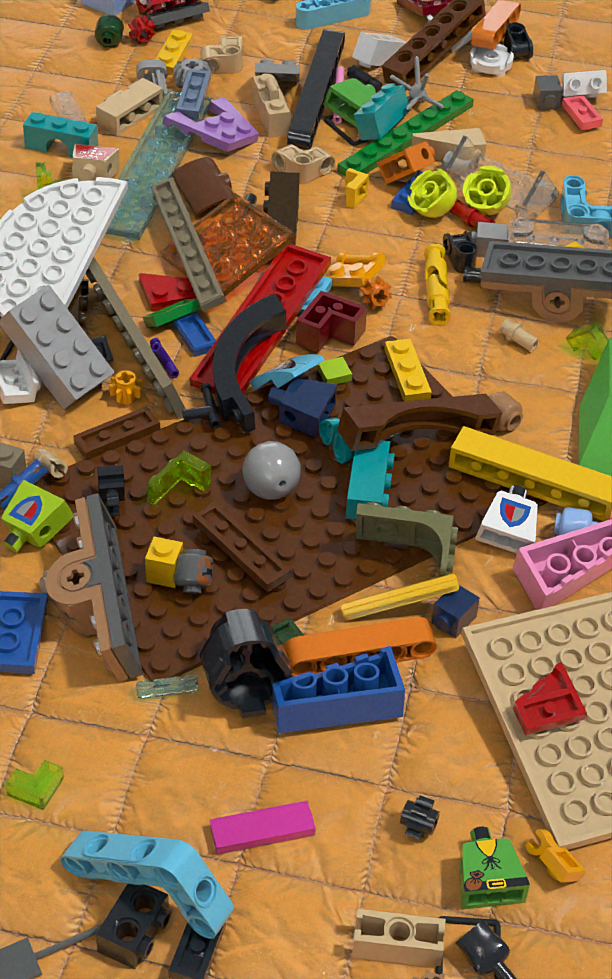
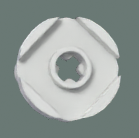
(491, 61)

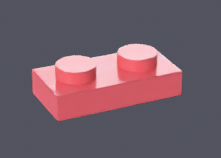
(582, 112)

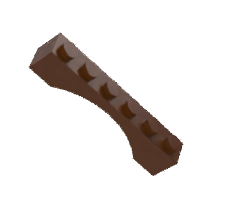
(371, 424)

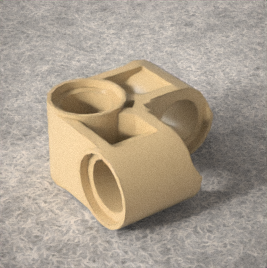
(226, 57)
(308, 163)

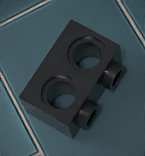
(127, 921)

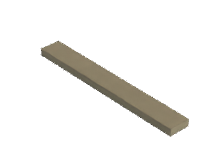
(188, 245)

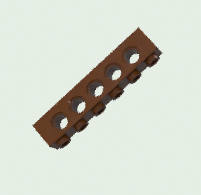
(434, 40)

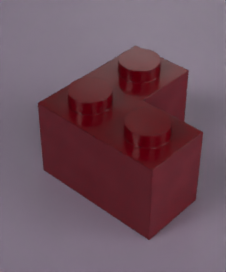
(330, 318)

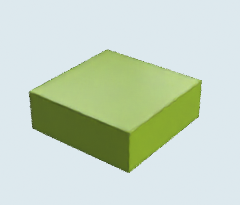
(335, 371)

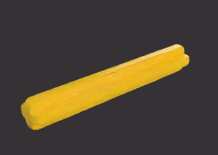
(400, 597)

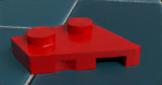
(165, 290)
(549, 703)

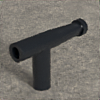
(209, 410)

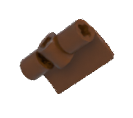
(202, 184)

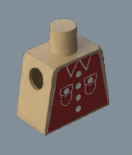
(94, 162)

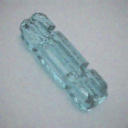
(167, 686)

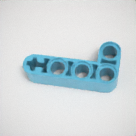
(320, 13)

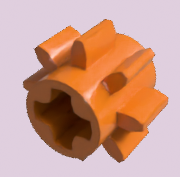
(375, 293)

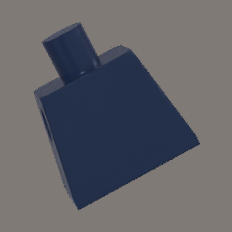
(304, 404)

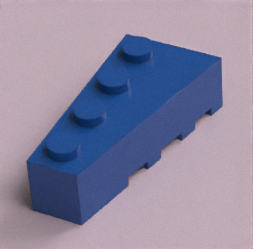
(340, 695)

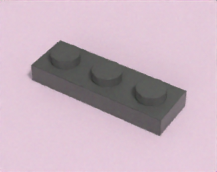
(177, 14)

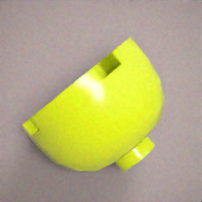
(487, 190)
(433, 193)

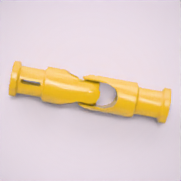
(437, 284)

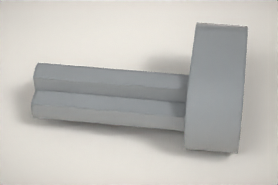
(156, 72)

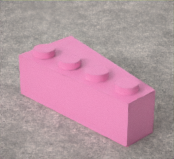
(564, 563)

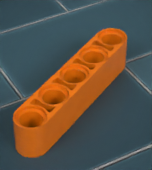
(493, 26)
(407, 637)

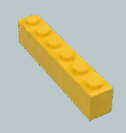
(537, 472)

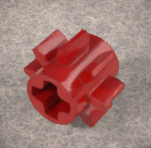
(141, 29)

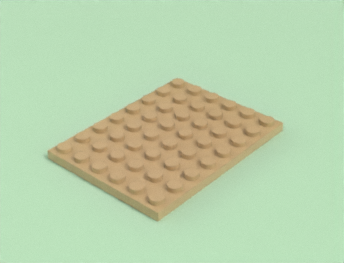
(569, 764)

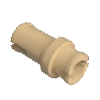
(516, 333)
(51, 462)

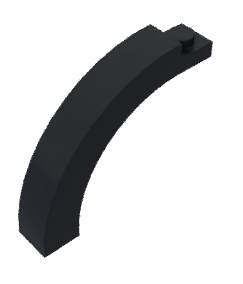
(235, 343)

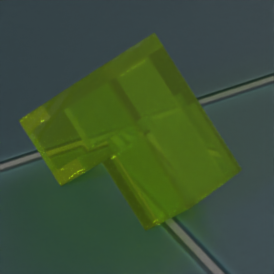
(588, 336)
(36, 788)

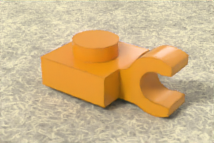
(559, 861)

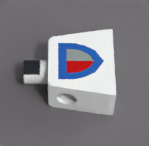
(509, 521)

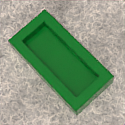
(171, 312)

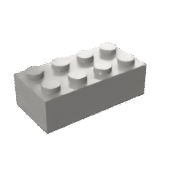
(56, 346)

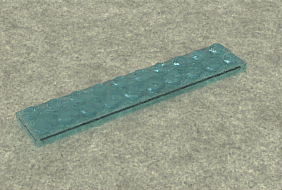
(151, 162)

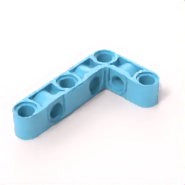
(577, 210)
(154, 862)

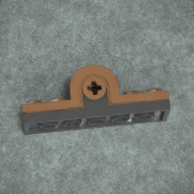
(554, 274)
(93, 589)

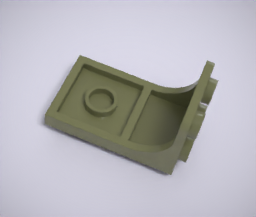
(410, 527)

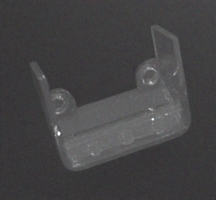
(528, 196)
(557, 233)

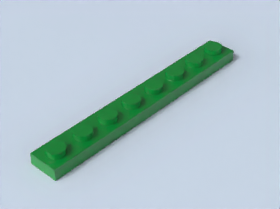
(401, 137)

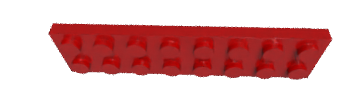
(293, 279)

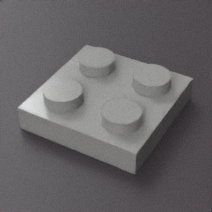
(283, 72)

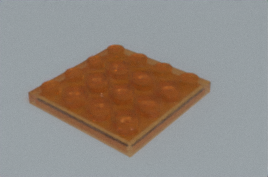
(236, 241)

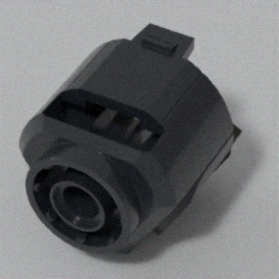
(244, 662)

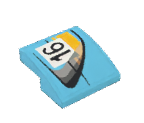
(287, 370)

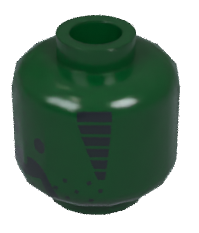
(109, 29)

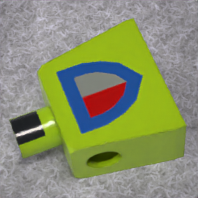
(34, 517)

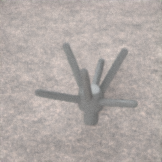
(417, 92)

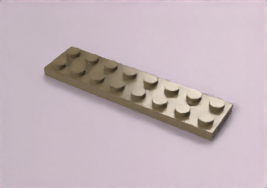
(133, 336)

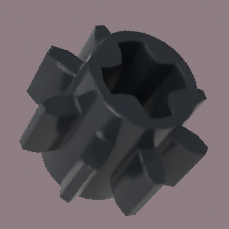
(419, 817)

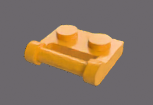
(355, 269)

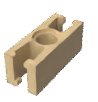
(410, 927)

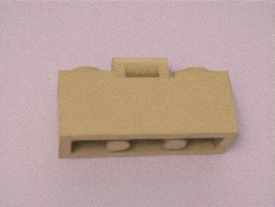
(271, 105)
(129, 107)

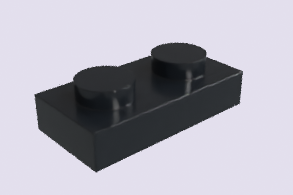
(194, 955)

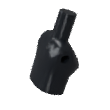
(486, 951)

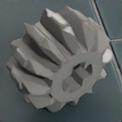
(181, 69)

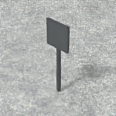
(20, 961)

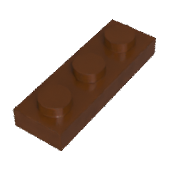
(116, 433)

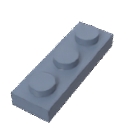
(193, 93)

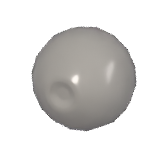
(271, 470)

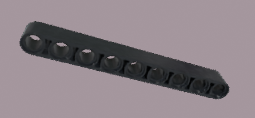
(317, 84)

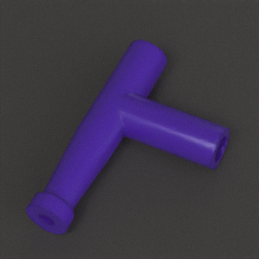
(164, 358)

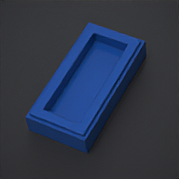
(194, 333)

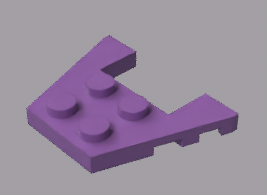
(225, 131)

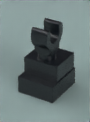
(111, 487)

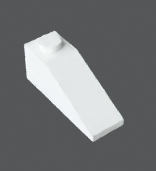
(375, 48)

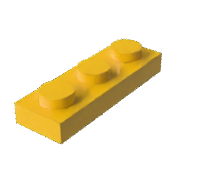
(175, 49)
(407, 370)

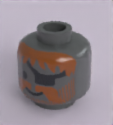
(193, 571)

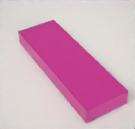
(262, 827)

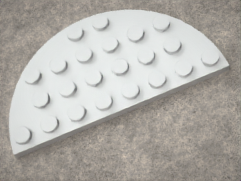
(54, 238)

